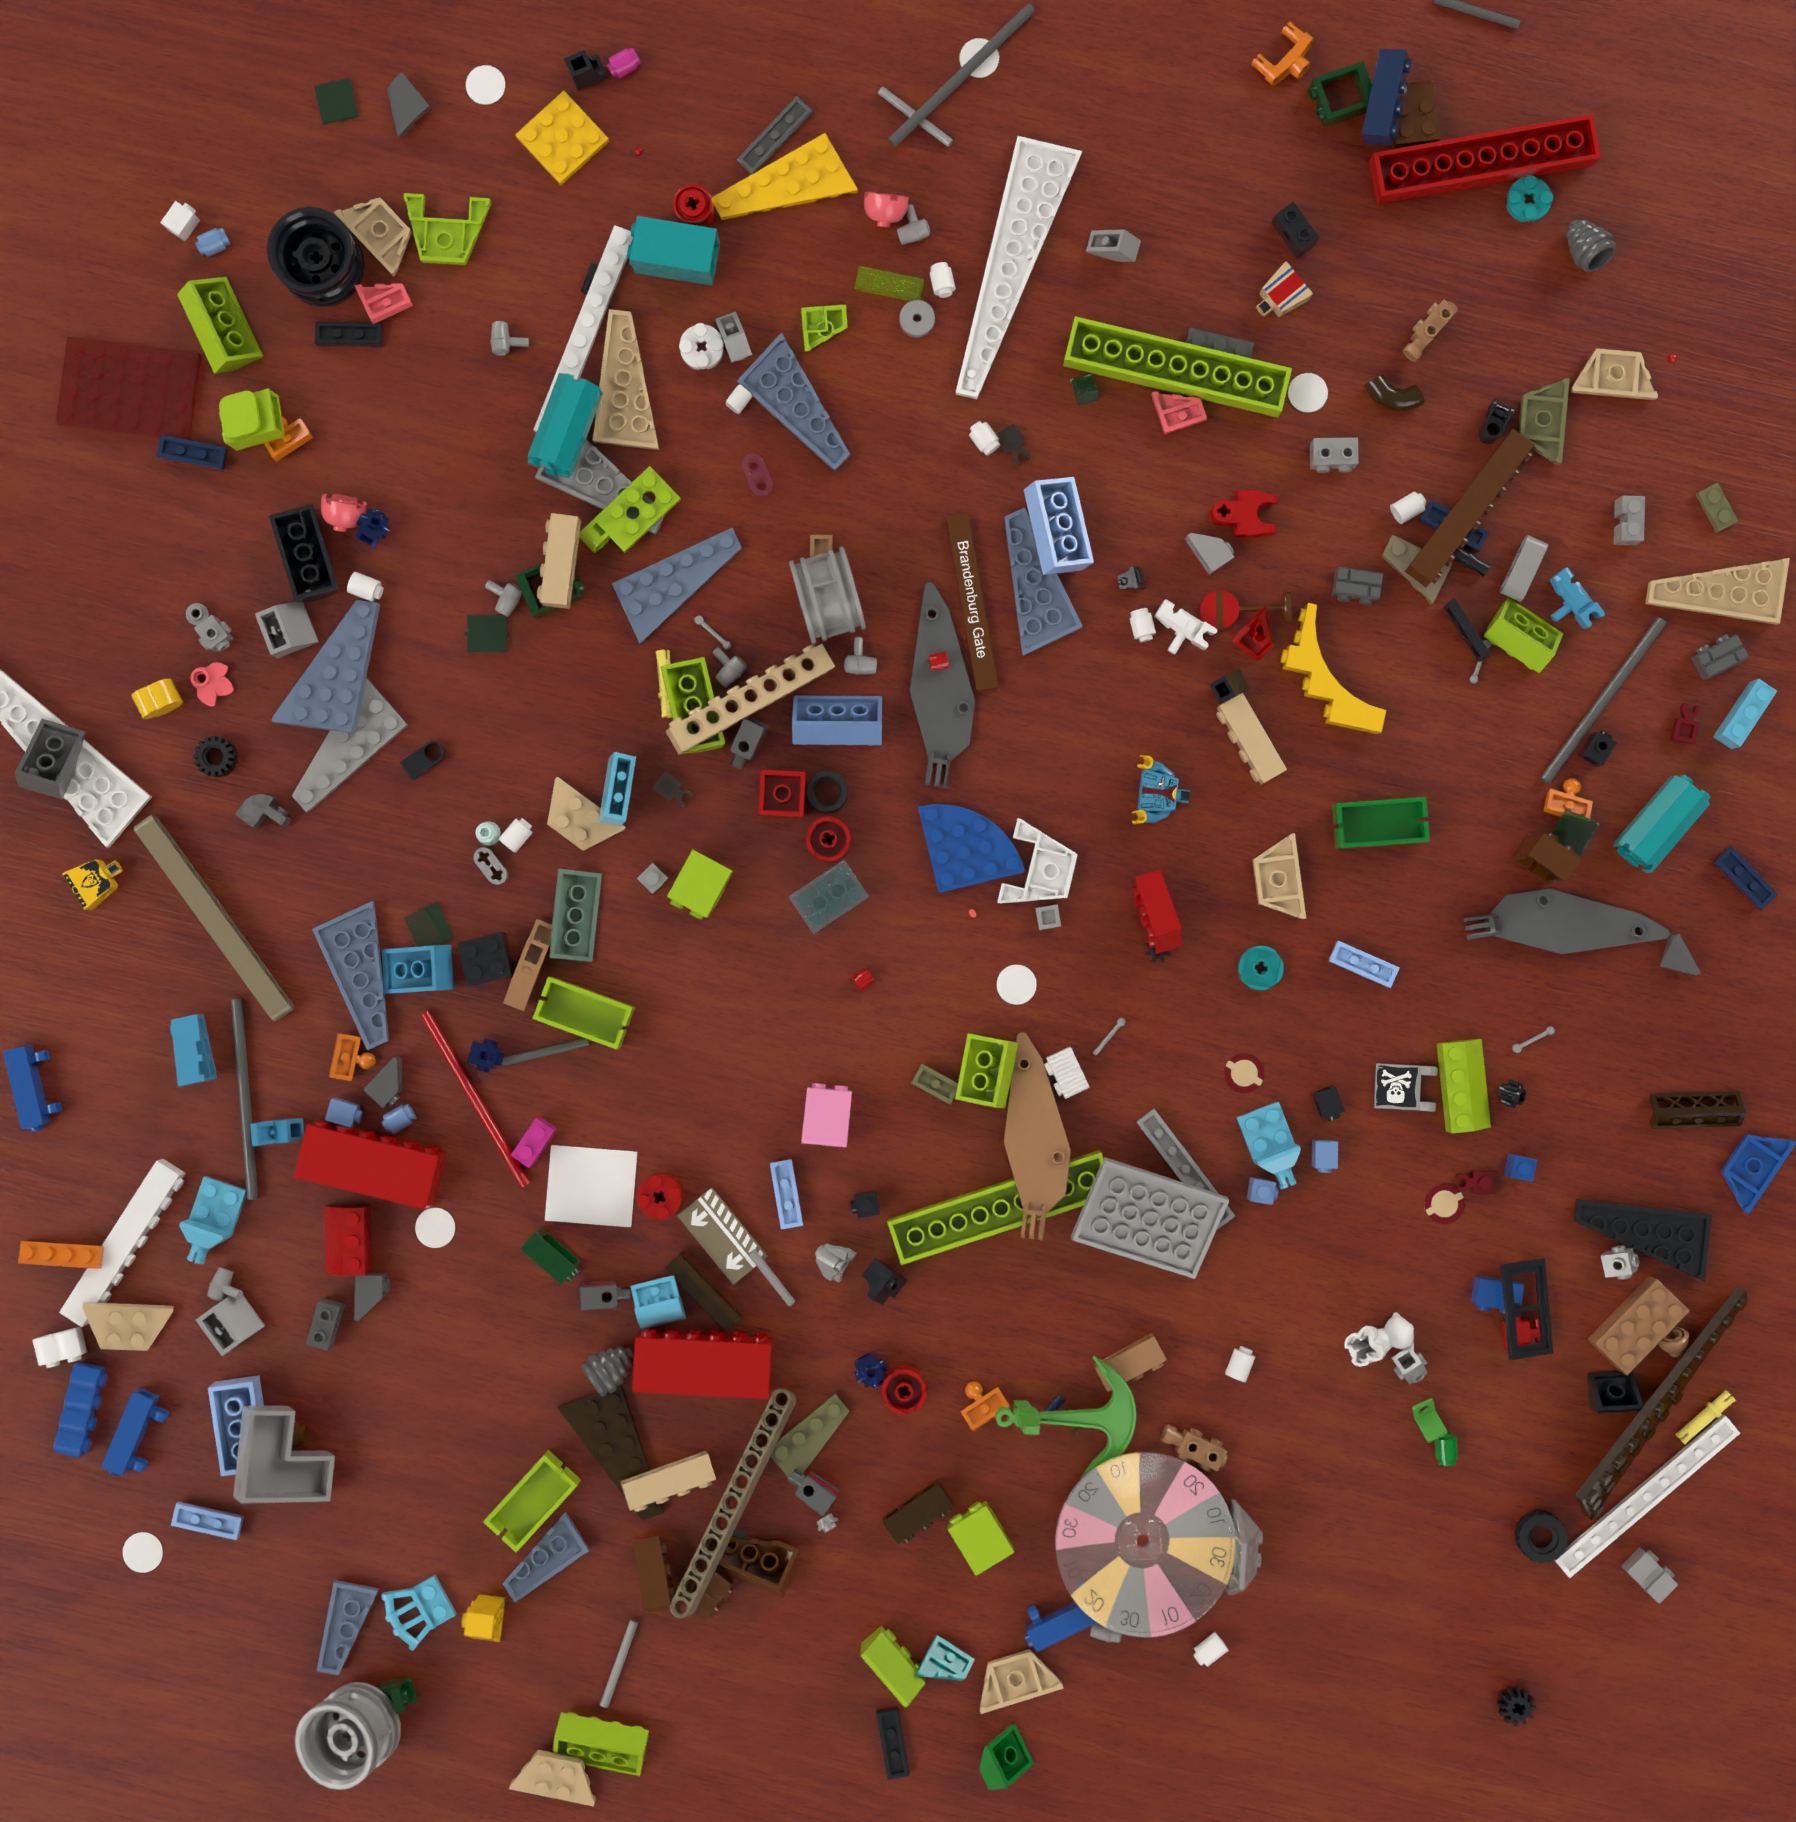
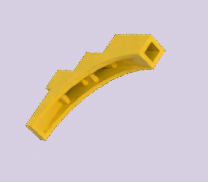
(1320, 684)

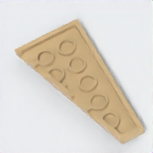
(625, 408)
(1735, 592)

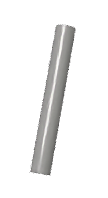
(771, 1277)

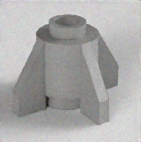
(833, 1260)

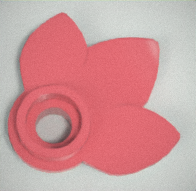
(214, 684)

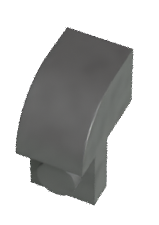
(259, 807)

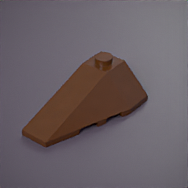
(761, 1563)

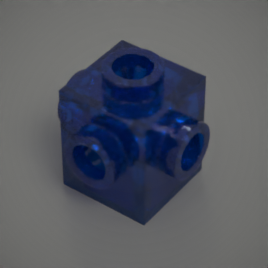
(372, 526)
(478, 1058)
(867, 1362)

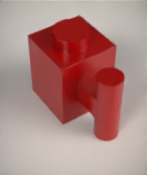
(1524, 1331)

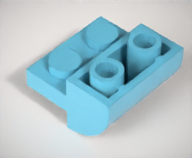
(657, 1302)

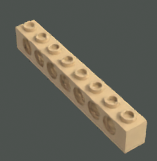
(820, 665)

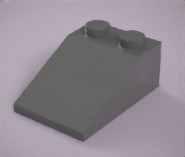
(50, 759)

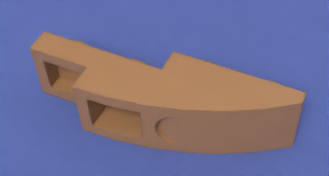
(529, 966)

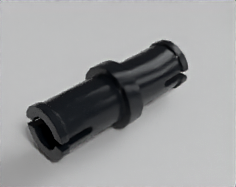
(1472, 562)

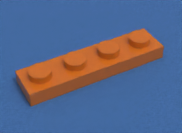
(61, 1254)

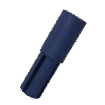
(1055, 1404)

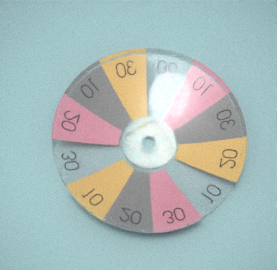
(1154, 1585)

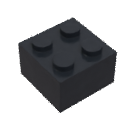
(486, 959)

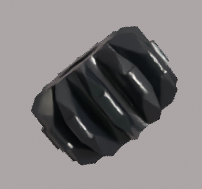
(1524, 1704)

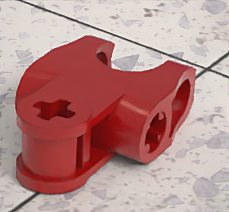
(1243, 513)

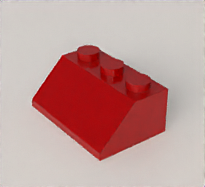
(347, 1240)

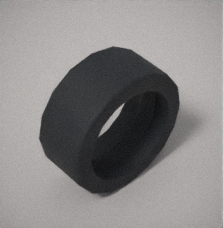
(843, 791)

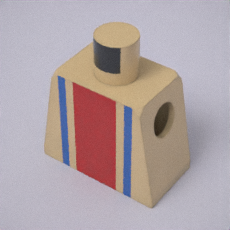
(1283, 292)

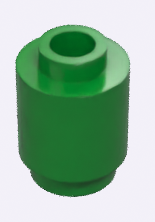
(1446, 1449)

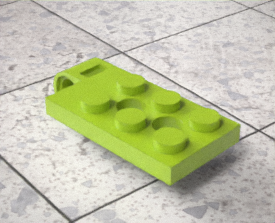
(614, 521)

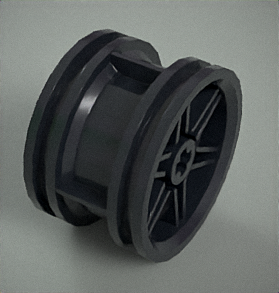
(299, 227)

